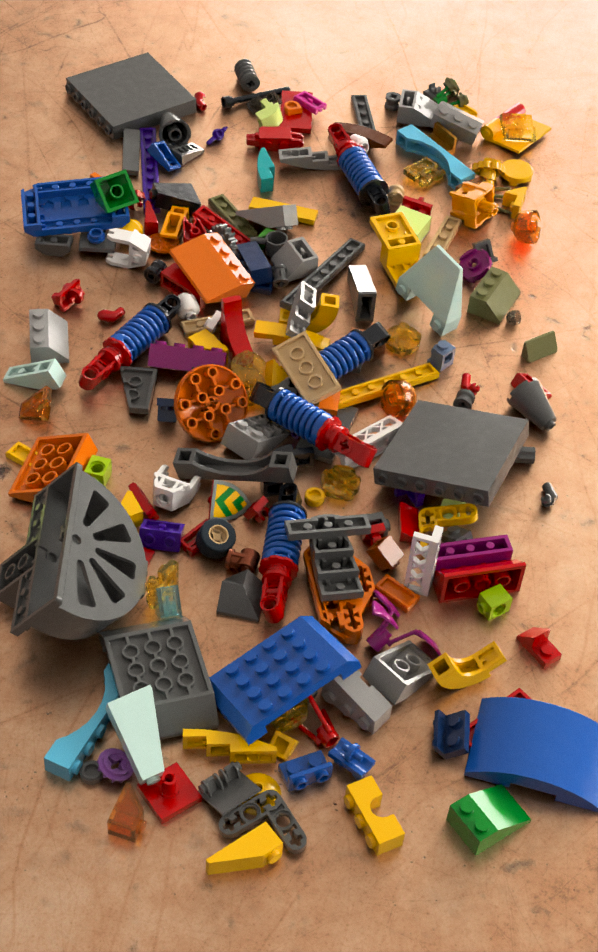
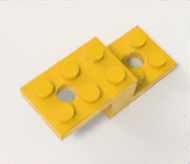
(399, 244)

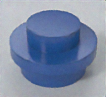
(96, 235)

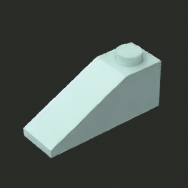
(36, 375)

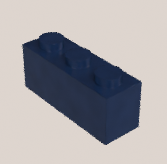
(254, 262)

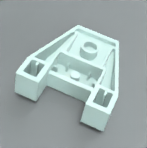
(438, 284)

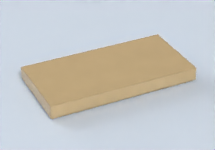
(306, 368)

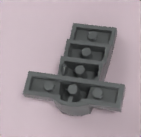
(332, 552)

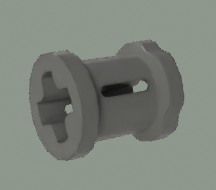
(275, 270)

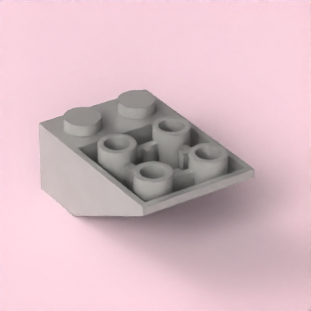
(415, 108)
(253, 436)

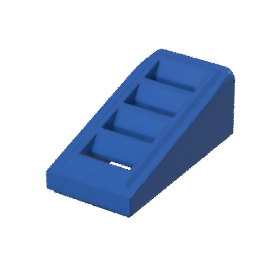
(162, 153)

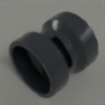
(153, 272)

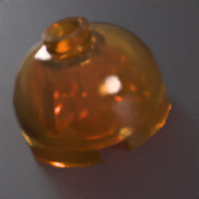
(526, 226)
(398, 398)

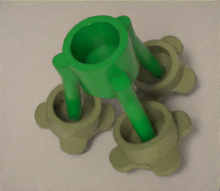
(451, 89)

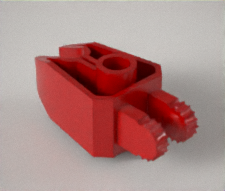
(193, 229)

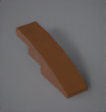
(375, 138)

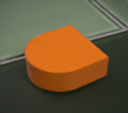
(292, 108)

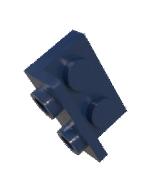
(451, 733)

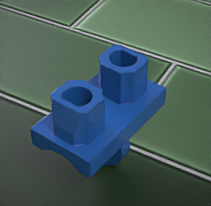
(351, 758)

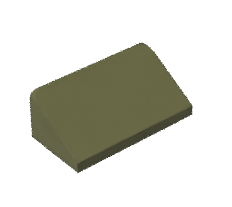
(539, 347)

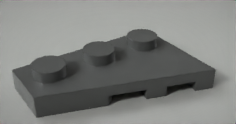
(138, 387)

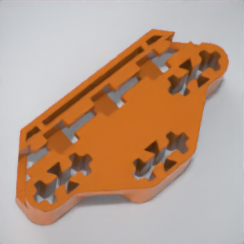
(344, 608)

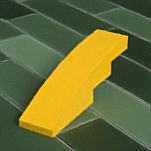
(277, 333)
(229, 744)

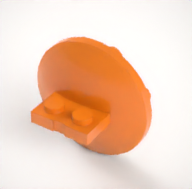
(208, 401)

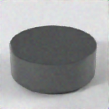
(89, 773)

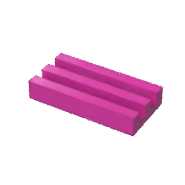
(310, 102)

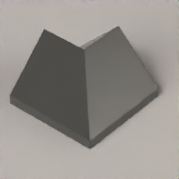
(241, 596)

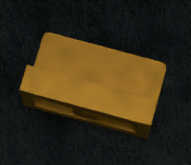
(443, 138)

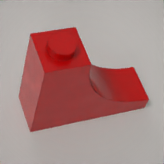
(176, 282)
(232, 326)

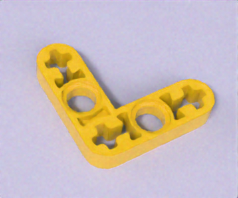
(436, 517)

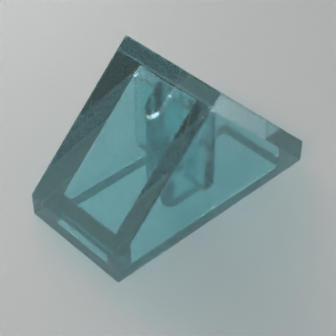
(168, 603)

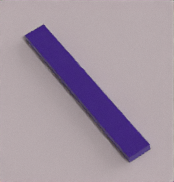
(148, 164)

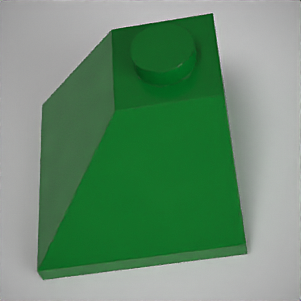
(114, 191)

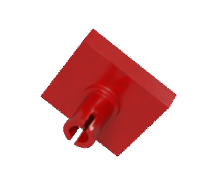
(171, 794)

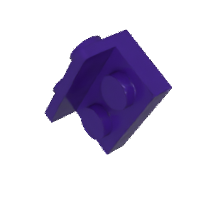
(161, 535)

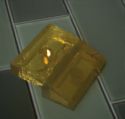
(517, 127)

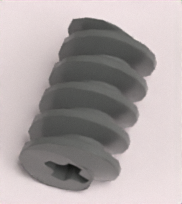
(246, 75)

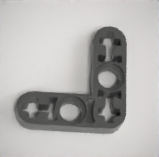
(271, 814)

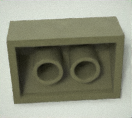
(493, 296)

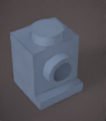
(442, 355)

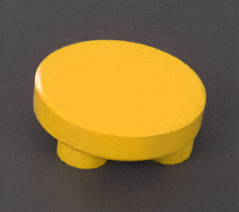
(517, 172)

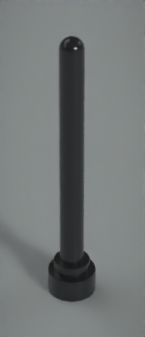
(227, 101)

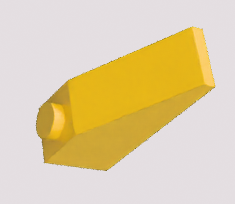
(248, 852)

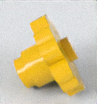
(489, 170)

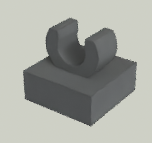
(432, 91)

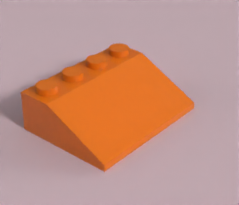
(212, 268)
(53, 458)

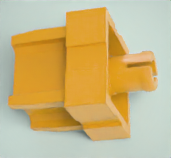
(474, 203)

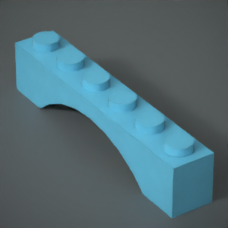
(416, 142)
(69, 752)

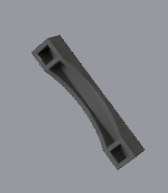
(274, 467)

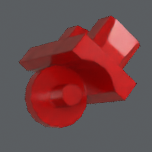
(417, 205)
(70, 294)

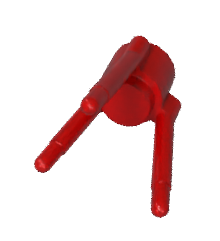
(326, 734)

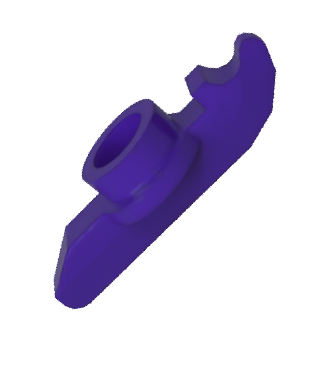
(217, 135)

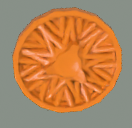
(162, 244)

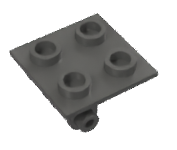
(228, 788)

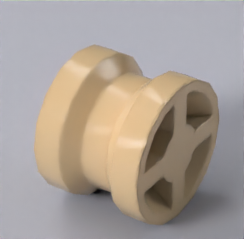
(395, 194)

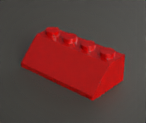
(469, 581)

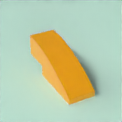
(173, 222)

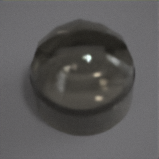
(514, 317)

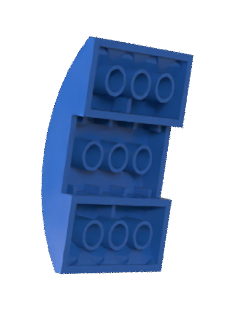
(537, 749)

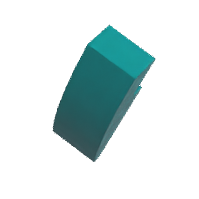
(265, 171)

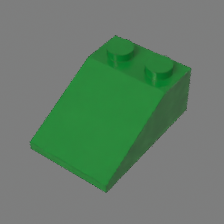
(486, 817)

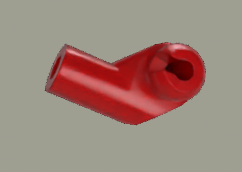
(199, 100)
(111, 316)
(465, 384)

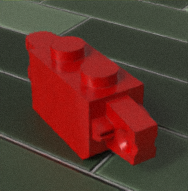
(275, 138)

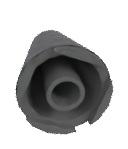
(174, 130)
(533, 404)

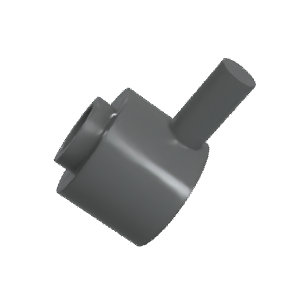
(273, 241)

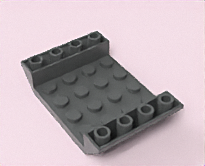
(170, 662)

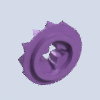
(113, 756)

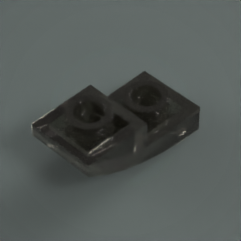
(255, 104)

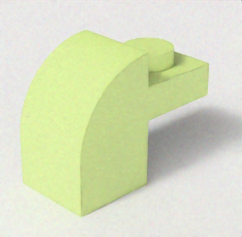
(269, 115)

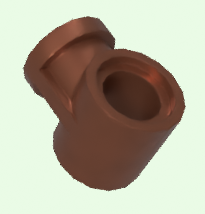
(243, 560)

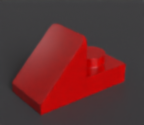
(537, 644)

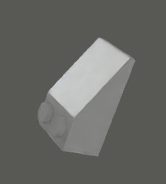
(278, 217)
(399, 671)

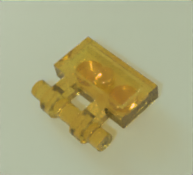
(421, 169)
(167, 576)

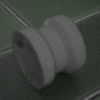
(392, 101)
(464, 399)

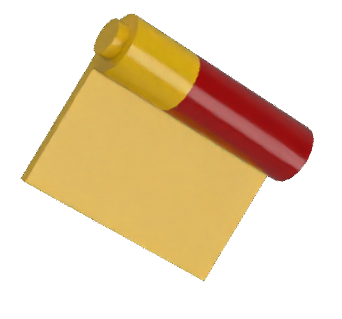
(493, 132)

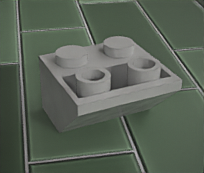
(297, 257)

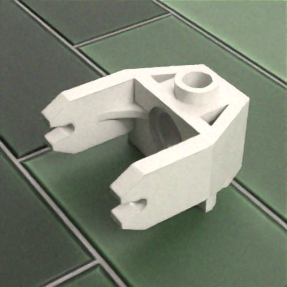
(138, 248)
(179, 494)

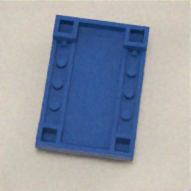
(279, 675)

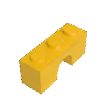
(380, 832)

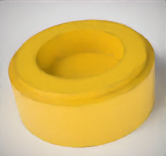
(314, 497)

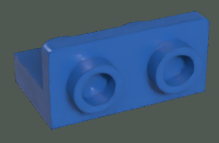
(305, 771)

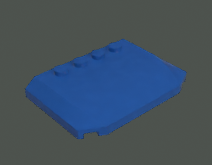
(66, 209)

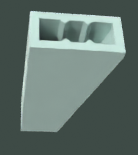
(138, 732)

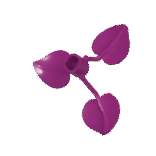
(381, 635)

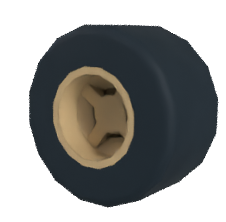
(212, 531)

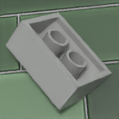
(458, 122)
(48, 336)

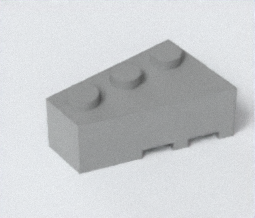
(358, 701)

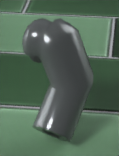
(550, 495)

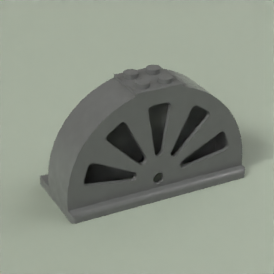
(78, 561)

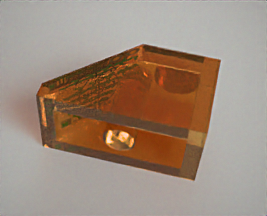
(127, 815)

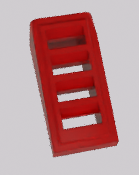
(150, 220)

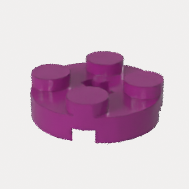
(483, 263)

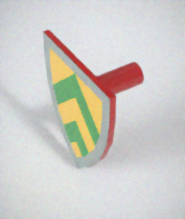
(226, 501)

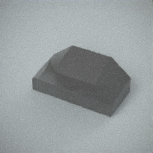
(54, 244)

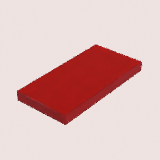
(299, 122)

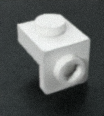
(212, 323)

